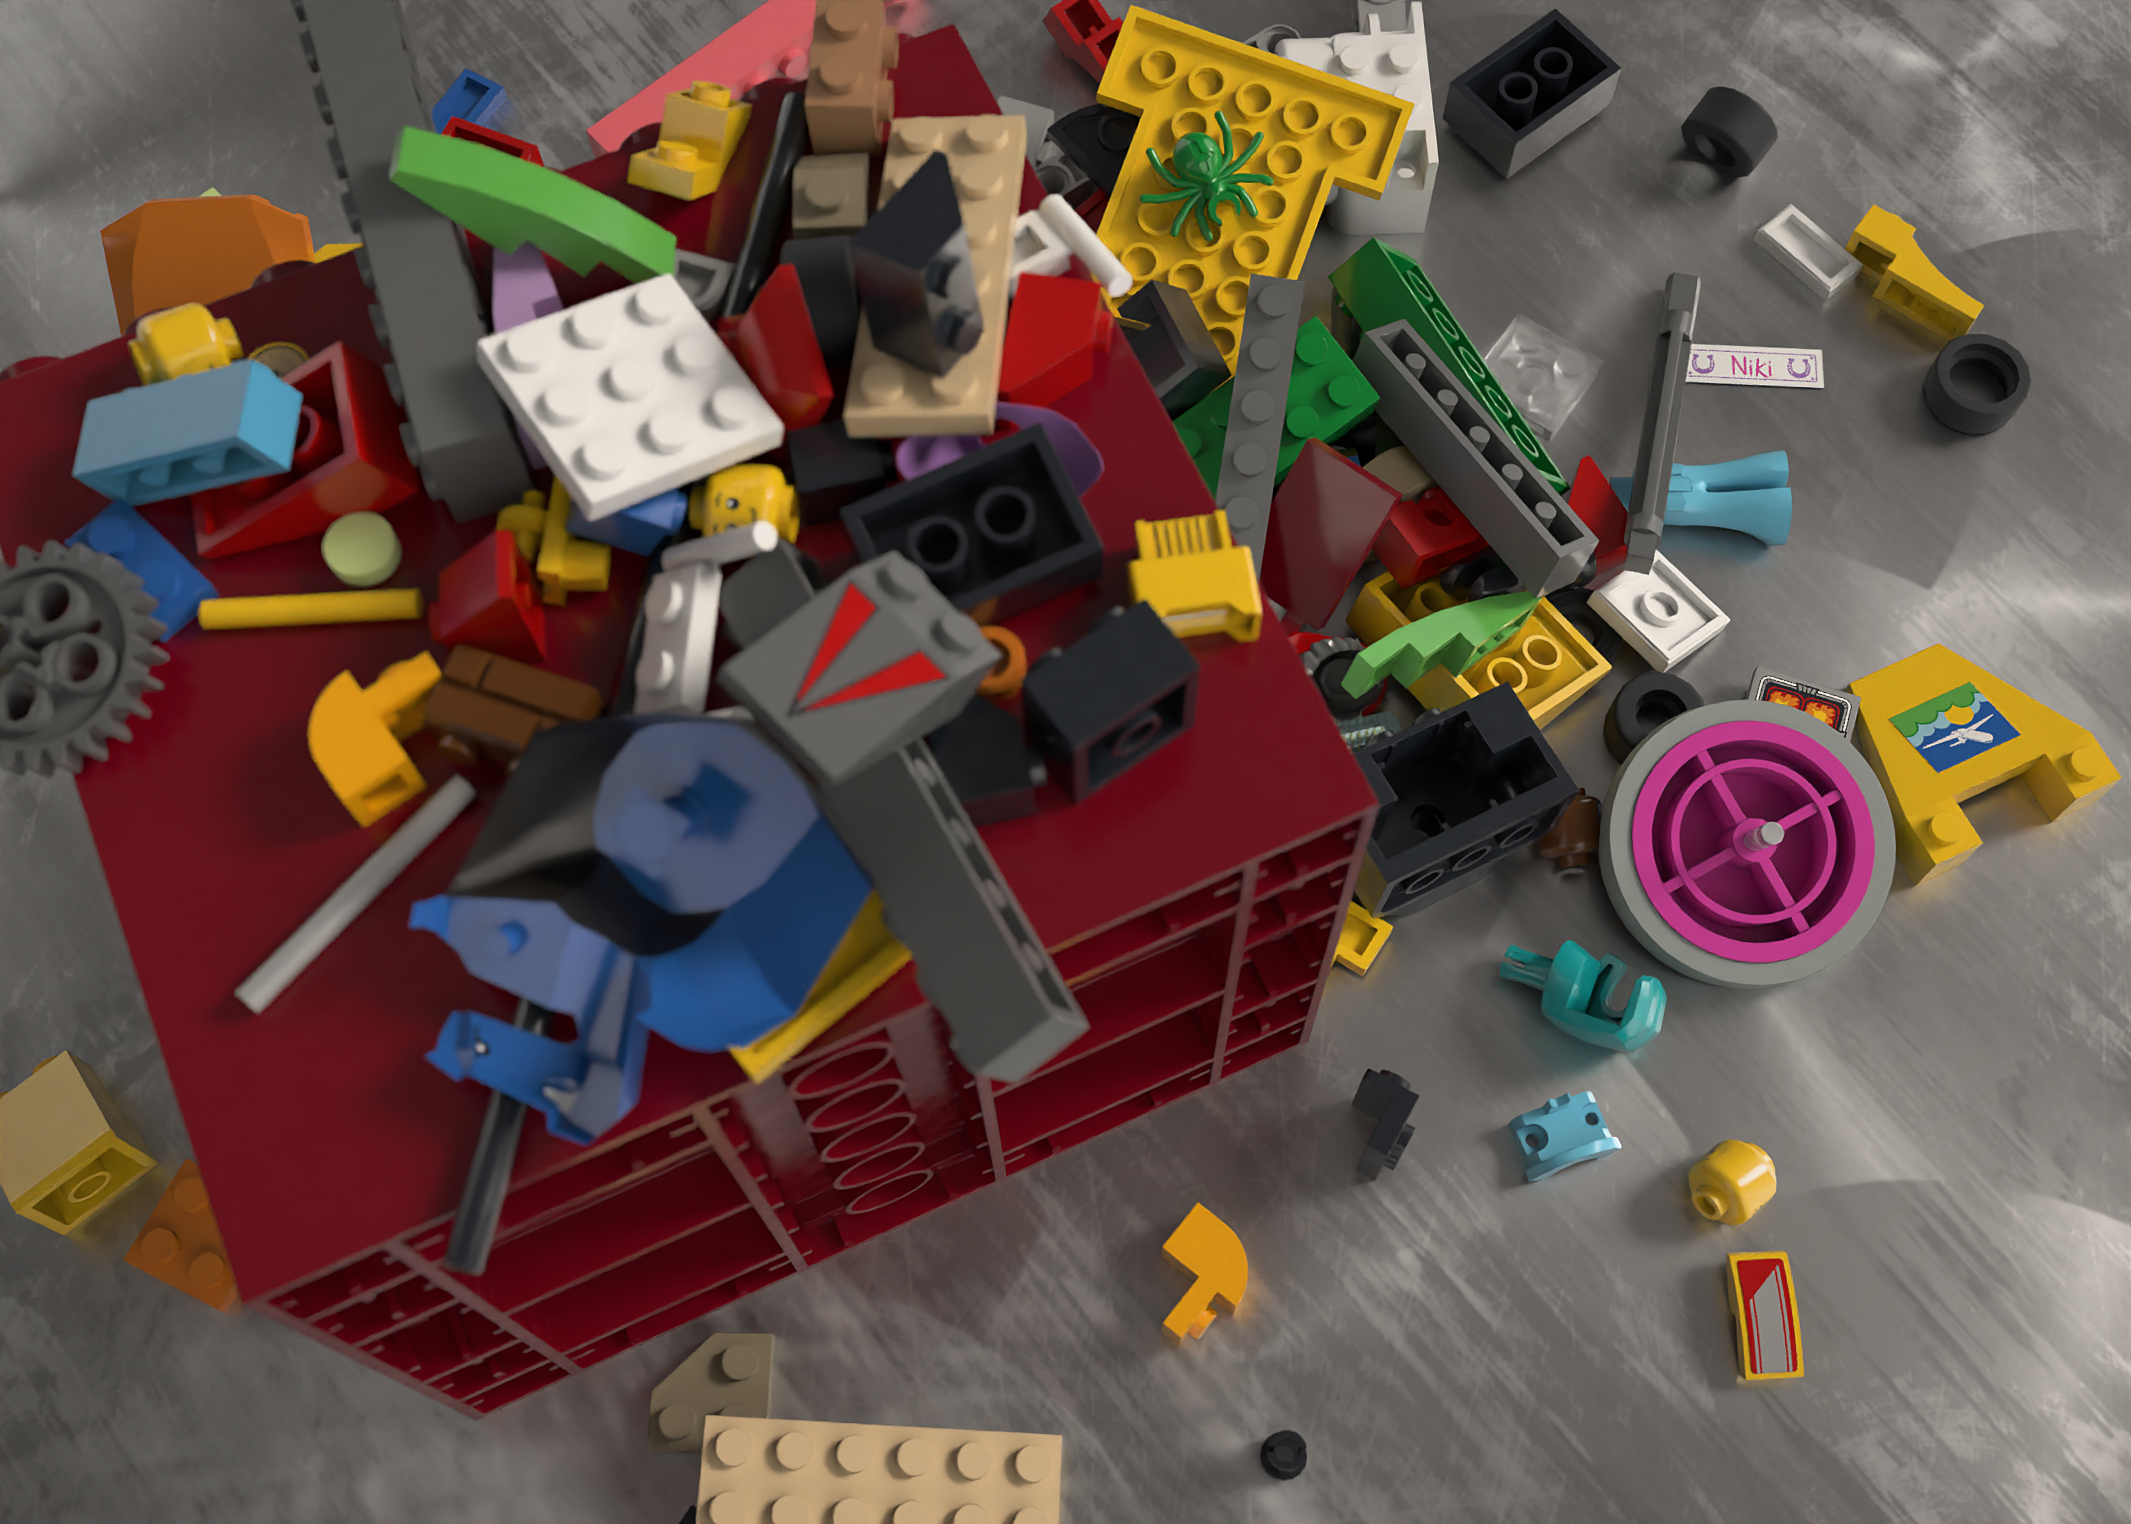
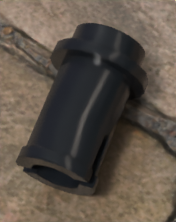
(1273, 1465)

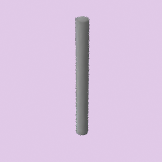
(355, 894)

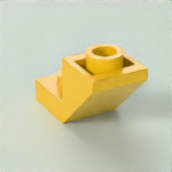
(694, 142)

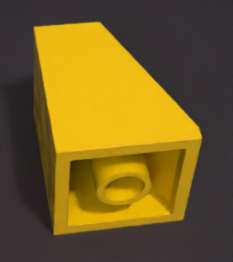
(66, 1145)

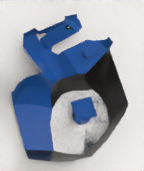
(642, 883)

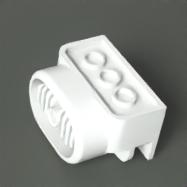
(1399, 67)

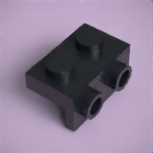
(1390, 1101)

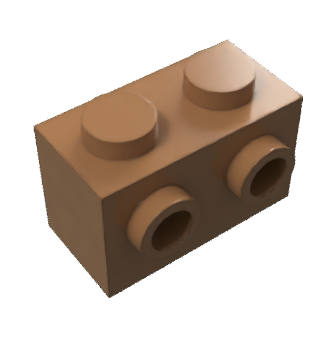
(848, 76)

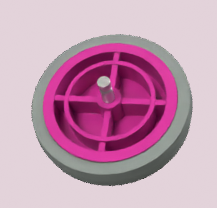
(1747, 844)

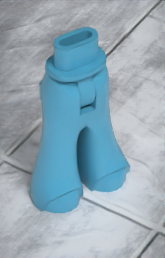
(1731, 494)

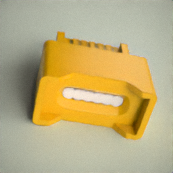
(1195, 577)

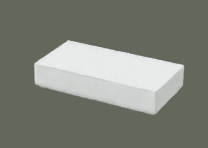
(1808, 252)

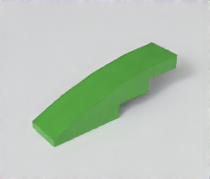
(520, 201)
(1449, 637)

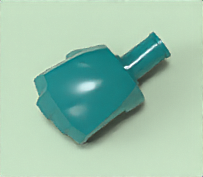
(1581, 993)

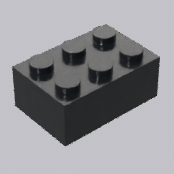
(1531, 93)
(986, 528)

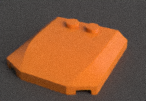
(197, 250)

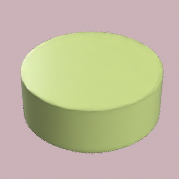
(362, 549)

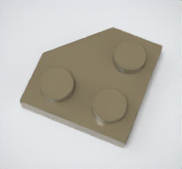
(721, 1378)

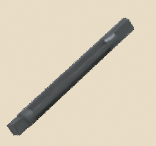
(1661, 422)

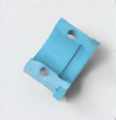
(1562, 1135)

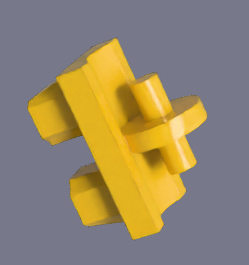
(563, 560)

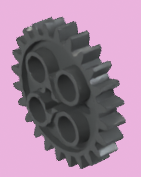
(54, 655)

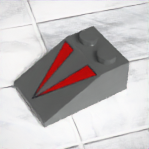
(861, 669)

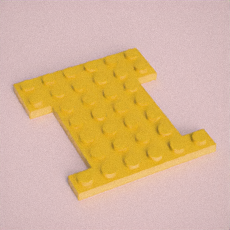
(1314, 136)

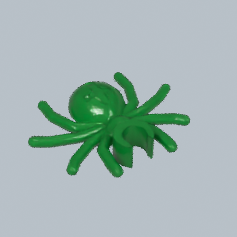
(1207, 177)

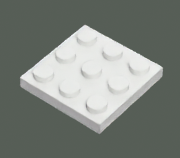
(629, 395)

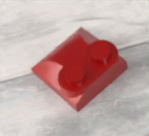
(780, 354)

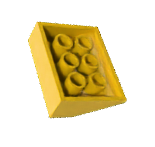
(1543, 662)

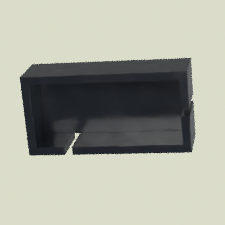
(1174, 348)

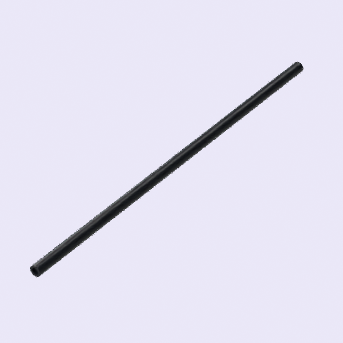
(506, 1113)

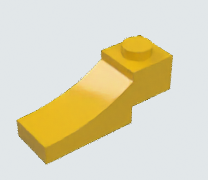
(1907, 276)

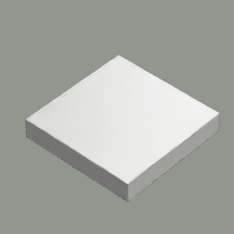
(1658, 613)

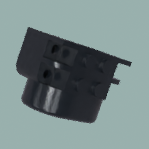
(1469, 780)

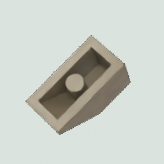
(831, 195)

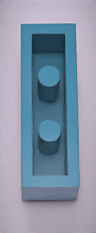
(188, 434)

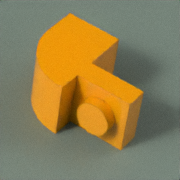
(359, 735)
(1216, 1265)

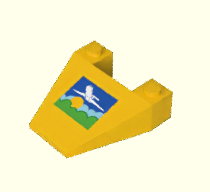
(1952, 730)

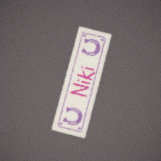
(1755, 366)

